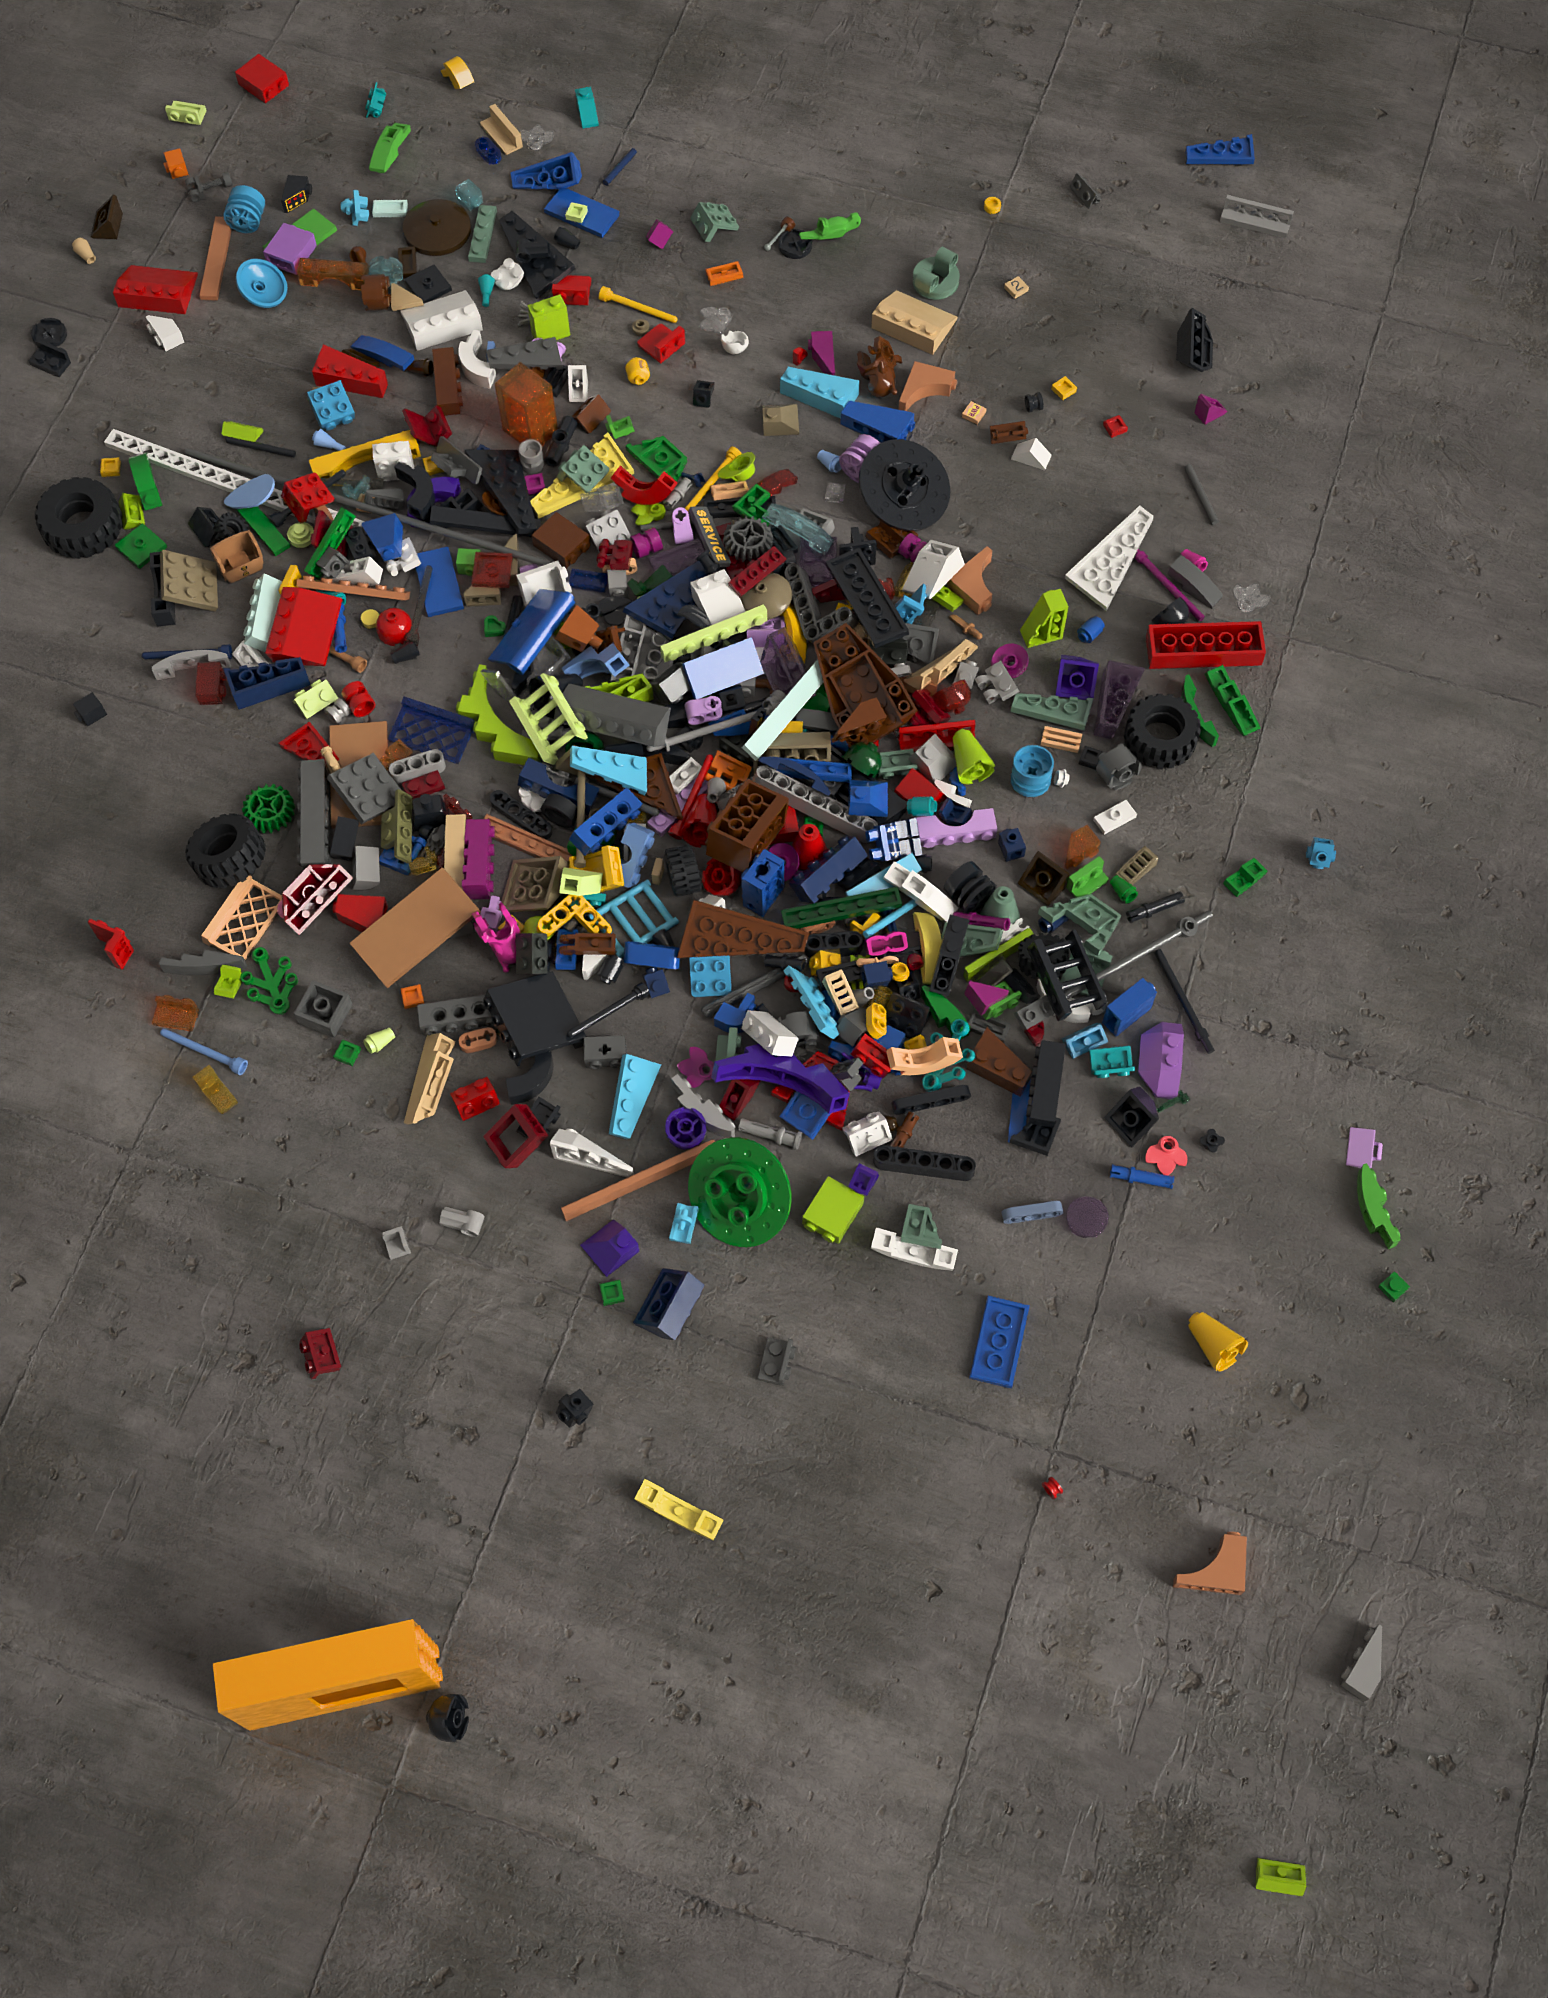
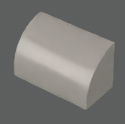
(365, 867)

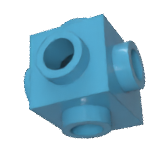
(1321, 853)

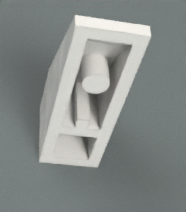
(360, 570)

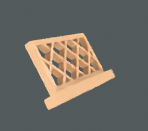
(227, 912)

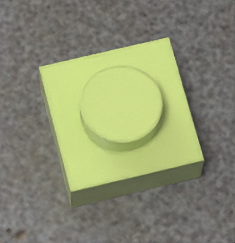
(576, 212)

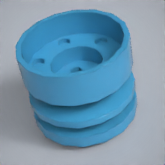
(244, 209)
(1032, 771)

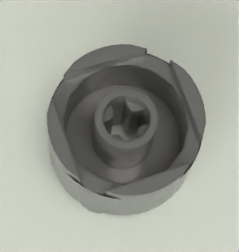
(1118, 767)
(803, 1027)

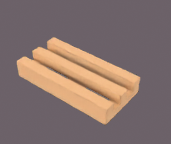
(729, 490)
(1061, 736)

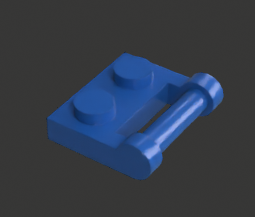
(388, 860)

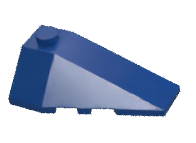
(549, 174)

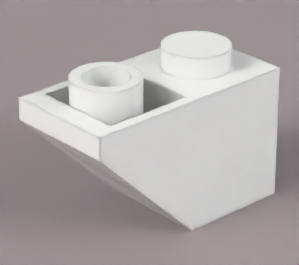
(165, 332)

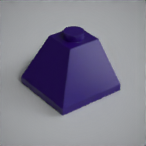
(1076, 677)
(610, 1247)

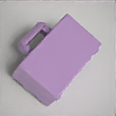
(1361, 1147)

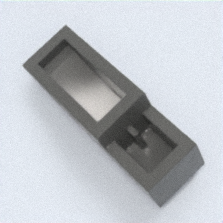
(1195, 582)

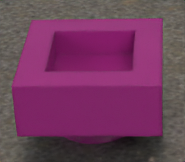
(534, 483)

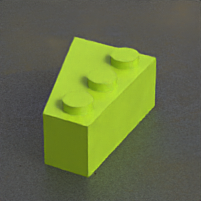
(1046, 620)
(631, 687)

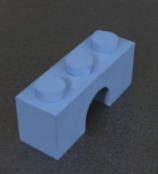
(639, 841)

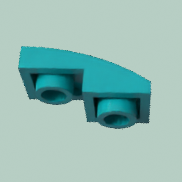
(593, 899)

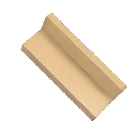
(502, 131)

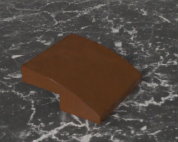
(887, 538)

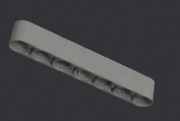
(826, 809)

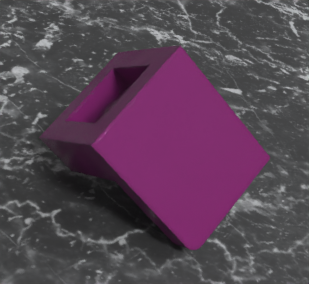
(659, 234)

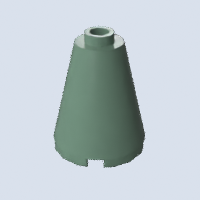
(1001, 905)

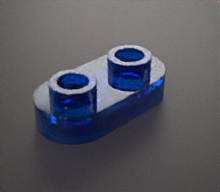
(488, 150)

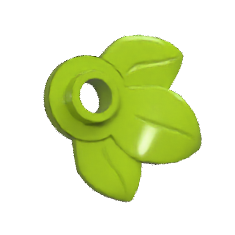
(648, 513)

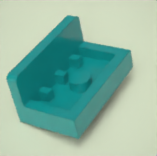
(1111, 1060)

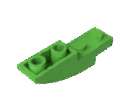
(387, 147)
(1371, 1199)

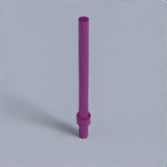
(1142, 558)

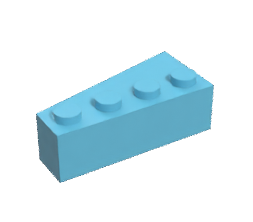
(819, 390)

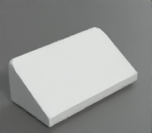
(248, 655)
(684, 775)

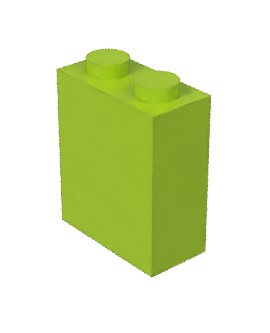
(549, 318)
(832, 1210)

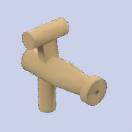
(331, 762)

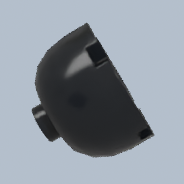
(1175, 613)
(447, 1717)

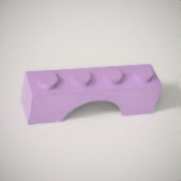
(980, 827)

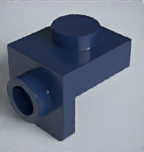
(954, 814)
(656, 981)

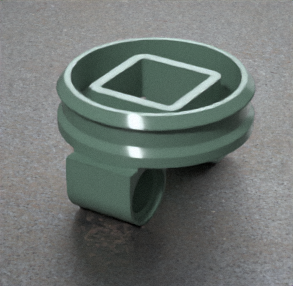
(942, 264)

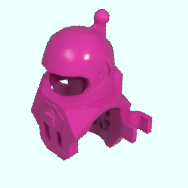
(501, 941)

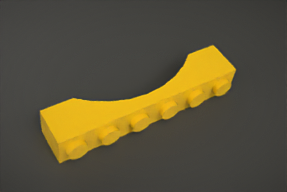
(329, 464)

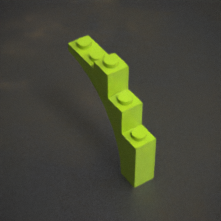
(506, 744)

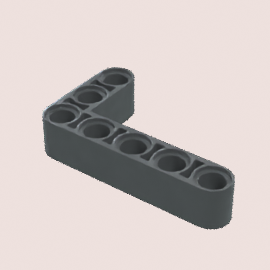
(807, 609)

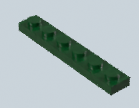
(842, 908)

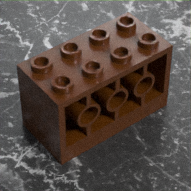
(746, 825)

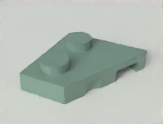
(920, 1228)

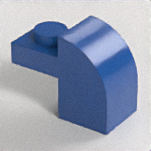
(733, 1017)

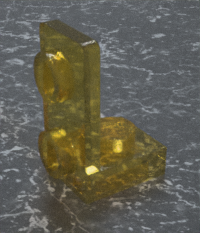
(215, 1090)

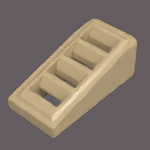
(839, 975)

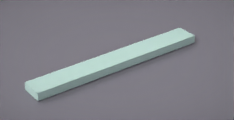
(784, 712)

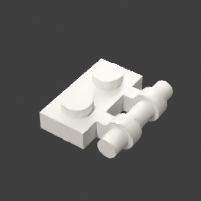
(407, 561)

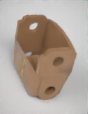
(238, 556)

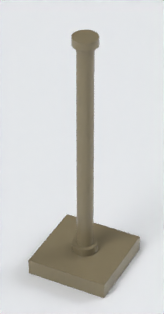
(564, 765)

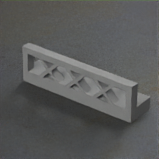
(1256, 219)

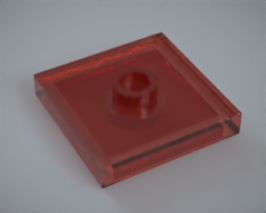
(492, 569)

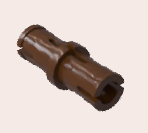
(904, 1131)

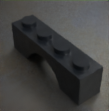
(161, 610)

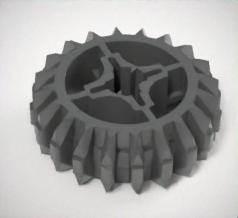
(747, 538)

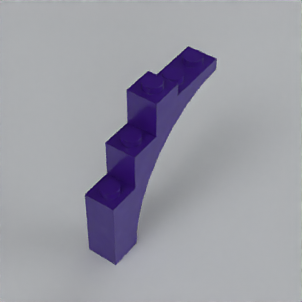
(787, 1071)

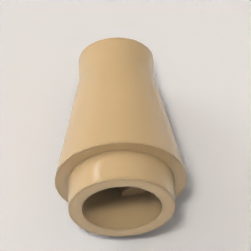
(83, 249)

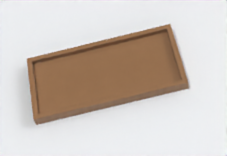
(350, 744)
(414, 927)

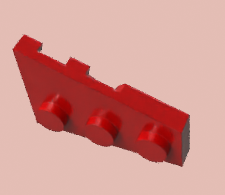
(305, 743)

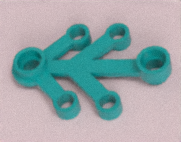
(937, 1075)

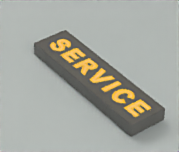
(709, 535)

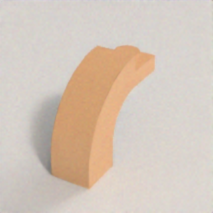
(927, 1059)

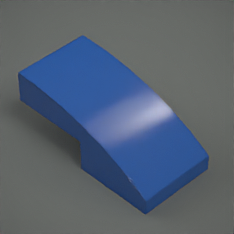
(565, 962)

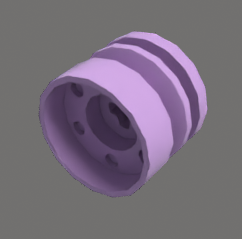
(853, 456)

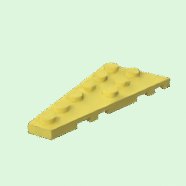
(566, 492)

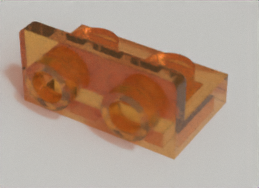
(175, 1013)

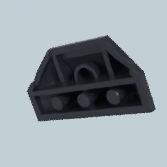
(1195, 342)

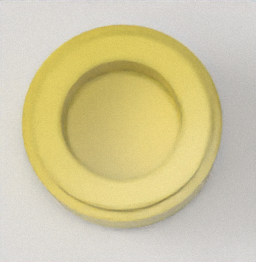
(369, 618)

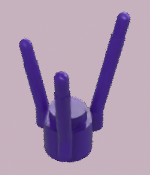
(871, 1080)

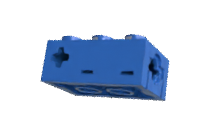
(762, 882)

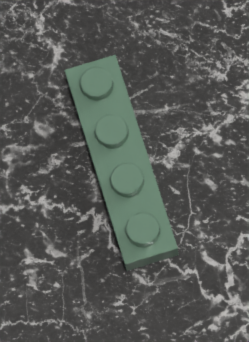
(482, 233)

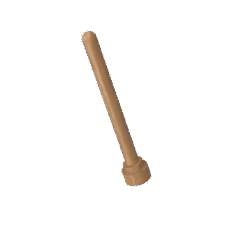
(357, 663)

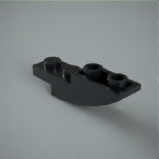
(949, 955)

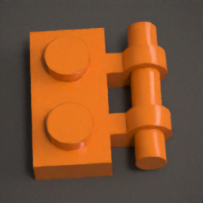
(730, 768)

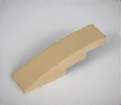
(455, 847)

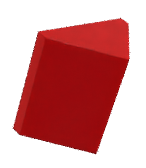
(917, 785)

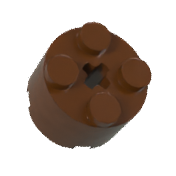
(375, 292)

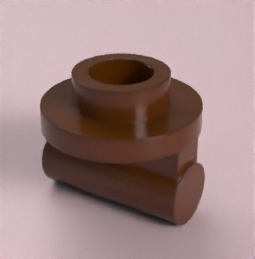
(358, 254)

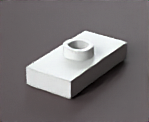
(1115, 817)

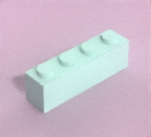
(262, 612)

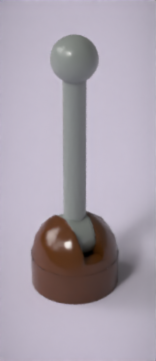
(786, 224)

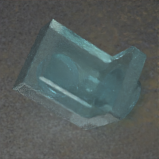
(361, 487)

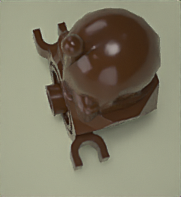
(881, 371)

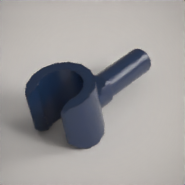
(697, 478)

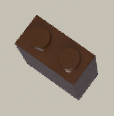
(561, 540)

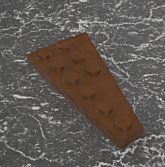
(727, 933)

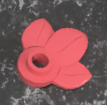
(1166, 1158)

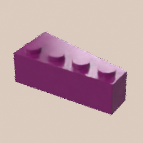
(477, 856)

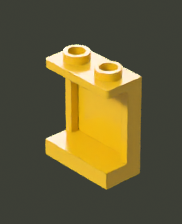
(606, 862)

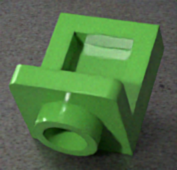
(620, 427)

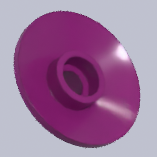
(1012, 653)
(789, 854)

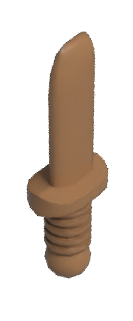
(967, 628)

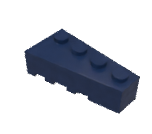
(266, 681)
(827, 869)

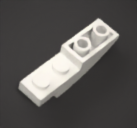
(921, 891)

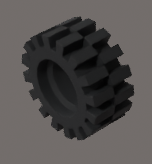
(230, 521)

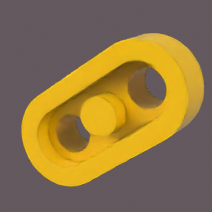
(876, 1020)

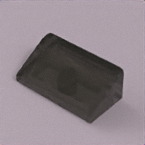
(993, 971)

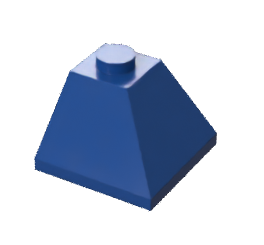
(868, 798)

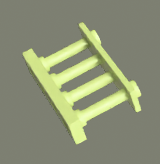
(531, 721)

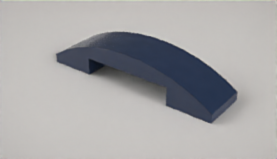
(817, 784)

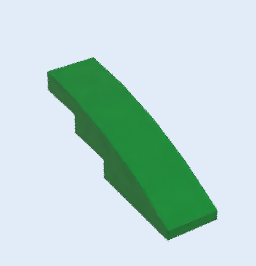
(1232, 701)

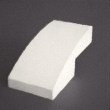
(949, 791)

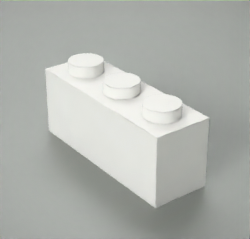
(769, 1033)

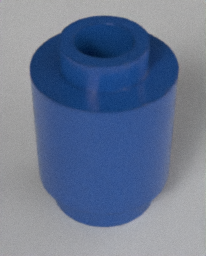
(1090, 629)

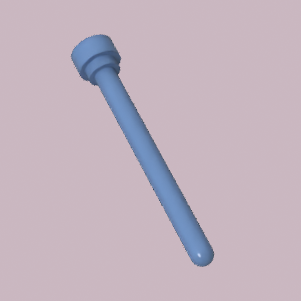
(237, 1065)

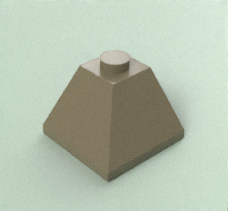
(780, 420)

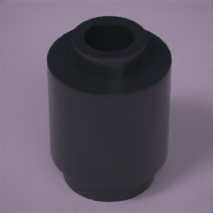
(610, 969)

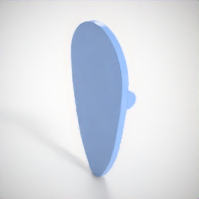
(251, 493)

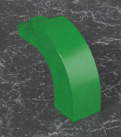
(145, 481)

